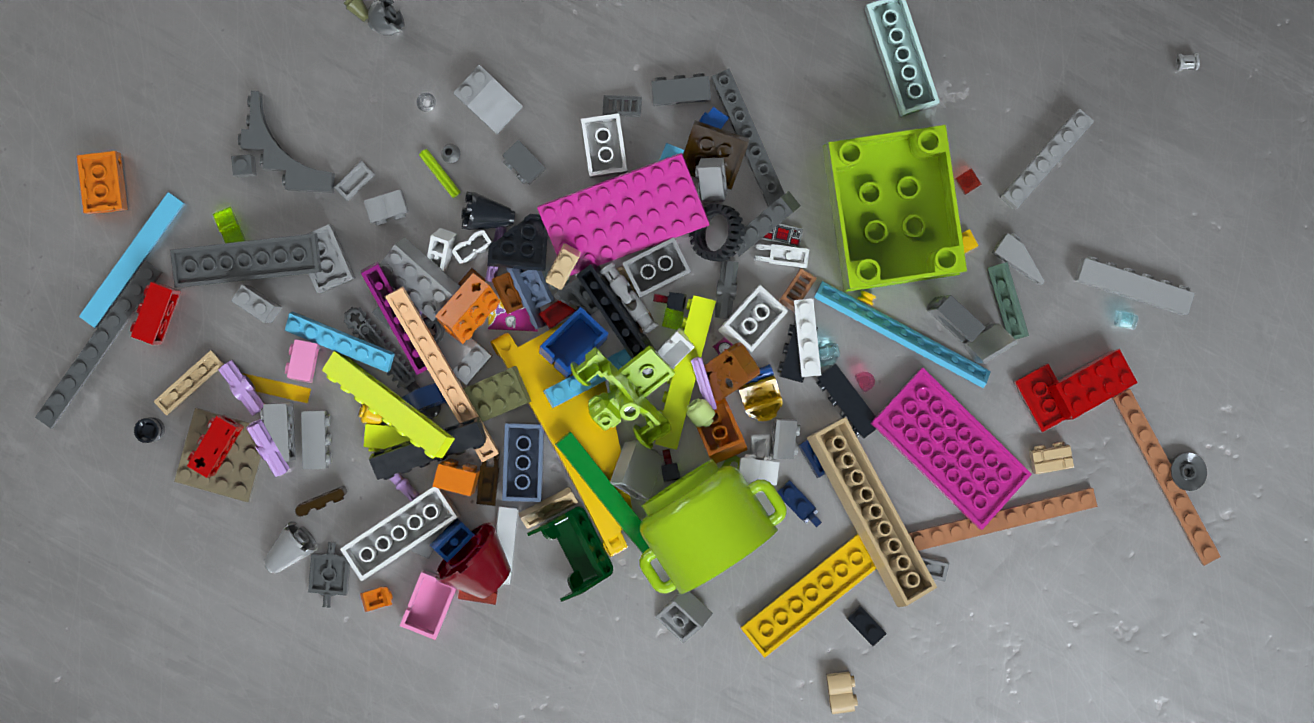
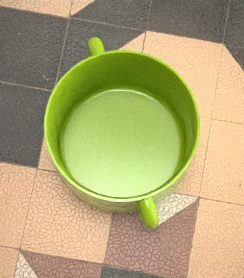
(705, 525)

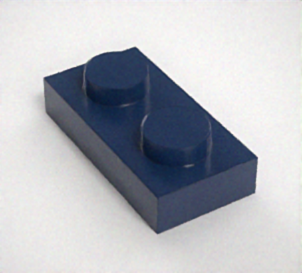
(811, 458)

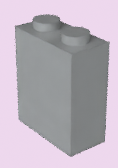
(256, 304)
(637, 470)

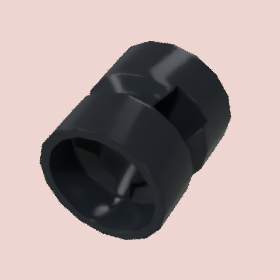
(149, 430)

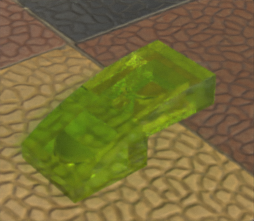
(228, 226)

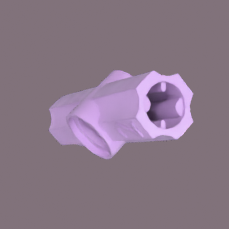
(242, 387)
(267, 448)

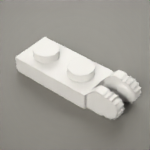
(784, 255)

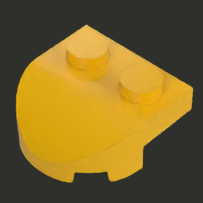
(761, 399)

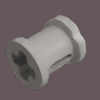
(1182, 64)

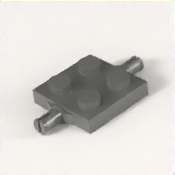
(329, 574)

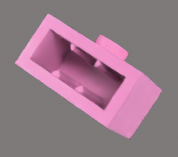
(302, 361)

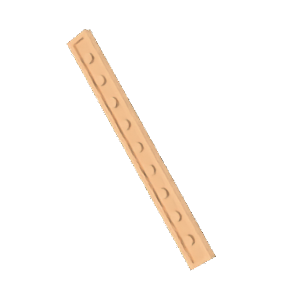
(437, 365)

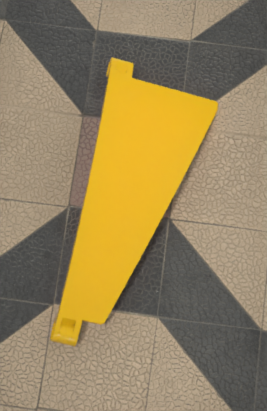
(568, 417)

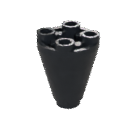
(485, 213)

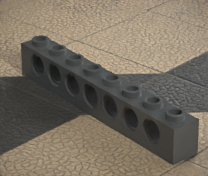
(744, 126)

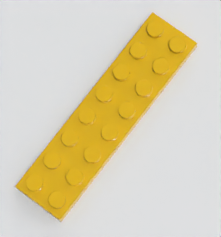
(809, 596)

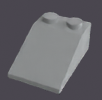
(488, 99)
(990, 343)
(464, 358)
(280, 424)
(783, 438)

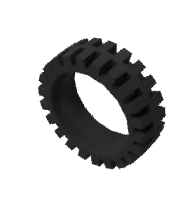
(733, 238)

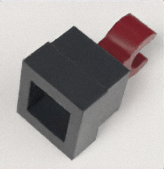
(674, 300)
(669, 470)

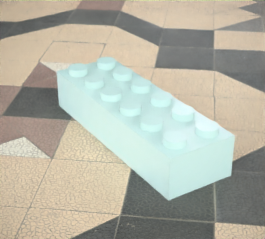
(901, 56)

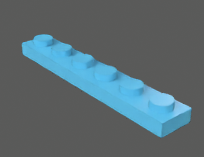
(339, 341)
(571, 387)

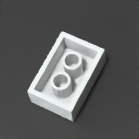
(604, 145)
(753, 319)

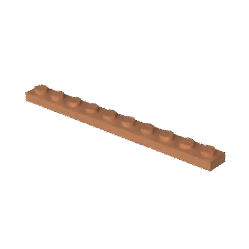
(1161, 470)
(1005, 519)

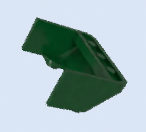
(581, 549)

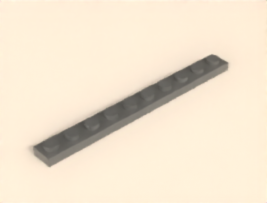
(97, 345)

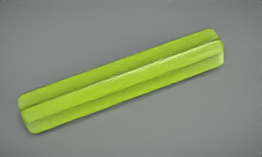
(440, 174)

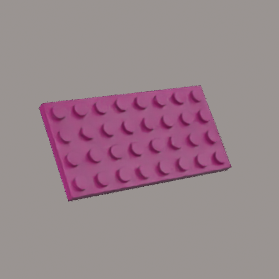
(626, 213)
(951, 448)

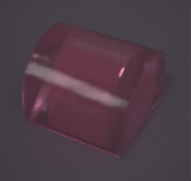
(865, 380)

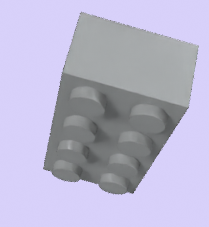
(422, 279)

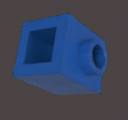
(714, 118)

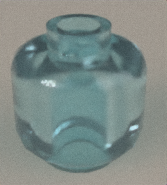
(828, 352)

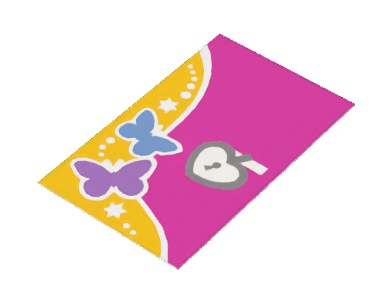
(515, 321)

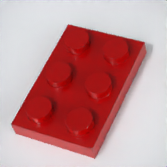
(1038, 397)

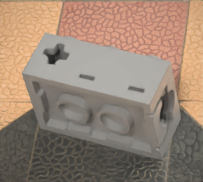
(333, 260)

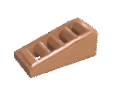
(804, 274)

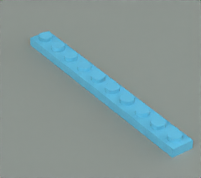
(902, 334)

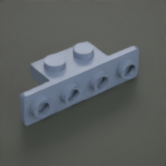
(533, 293)

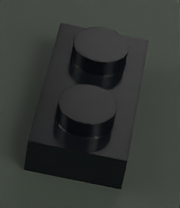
(866, 625)

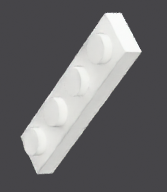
(807, 337)

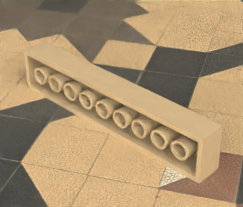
(872, 512)

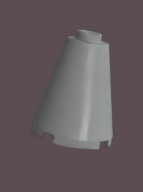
(289, 548)

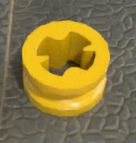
(866, 297)

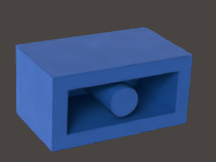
(451, 540)

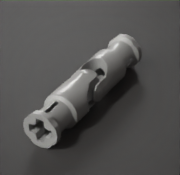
(623, 290)

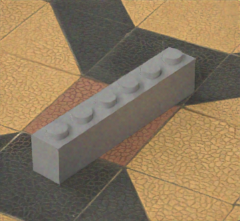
(1047, 159)
(1134, 286)

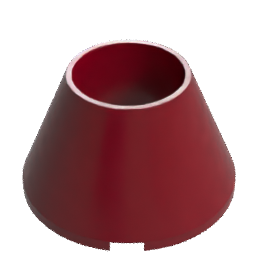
(478, 566)

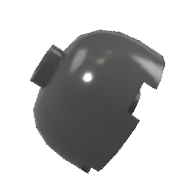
(384, 17)

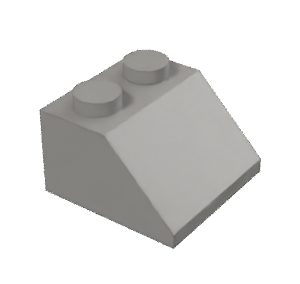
(684, 615)

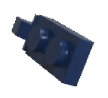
(799, 503)

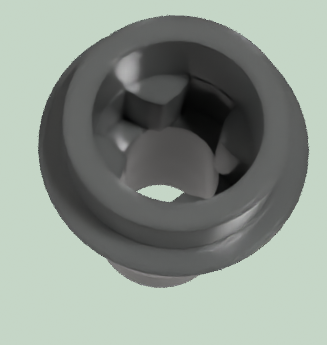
(454, 156)

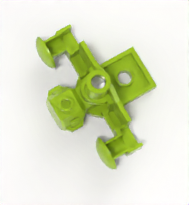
(627, 392)

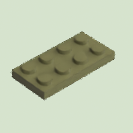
(498, 394)

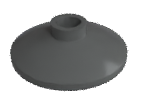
(1196, 471)

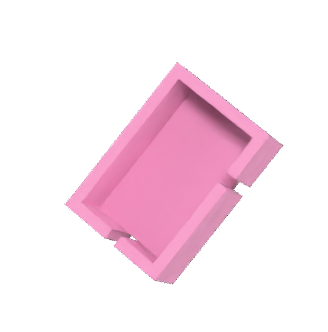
(430, 606)

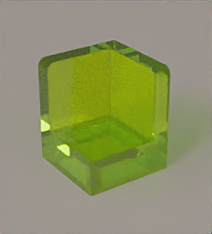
(672, 319)

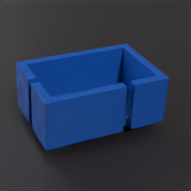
(573, 341)

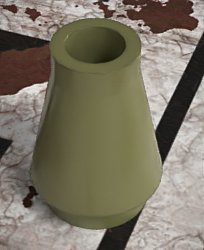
(358, 8)

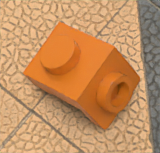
(376, 598)

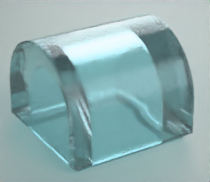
(1125, 320)

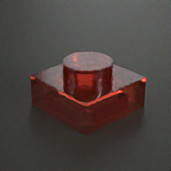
(968, 181)

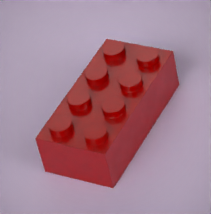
(1092, 384)

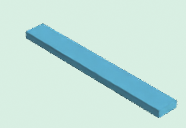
(131, 260)

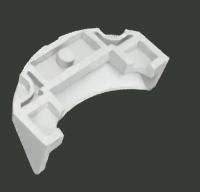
(674, 349)

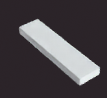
(506, 532)

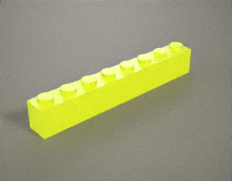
(682, 383)
(388, 405)

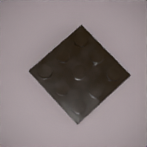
(712, 142)

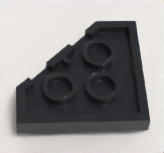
(521, 246)

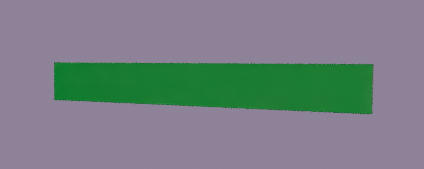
(602, 489)

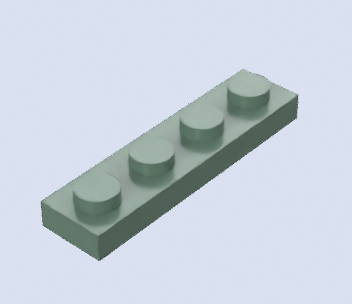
(1008, 300)

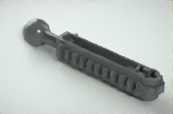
(398, 370)

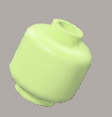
(700, 413)

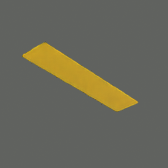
(280, 389)

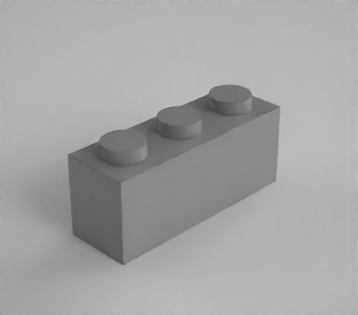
(315, 439)

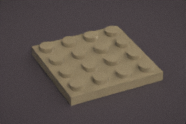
(238, 470)

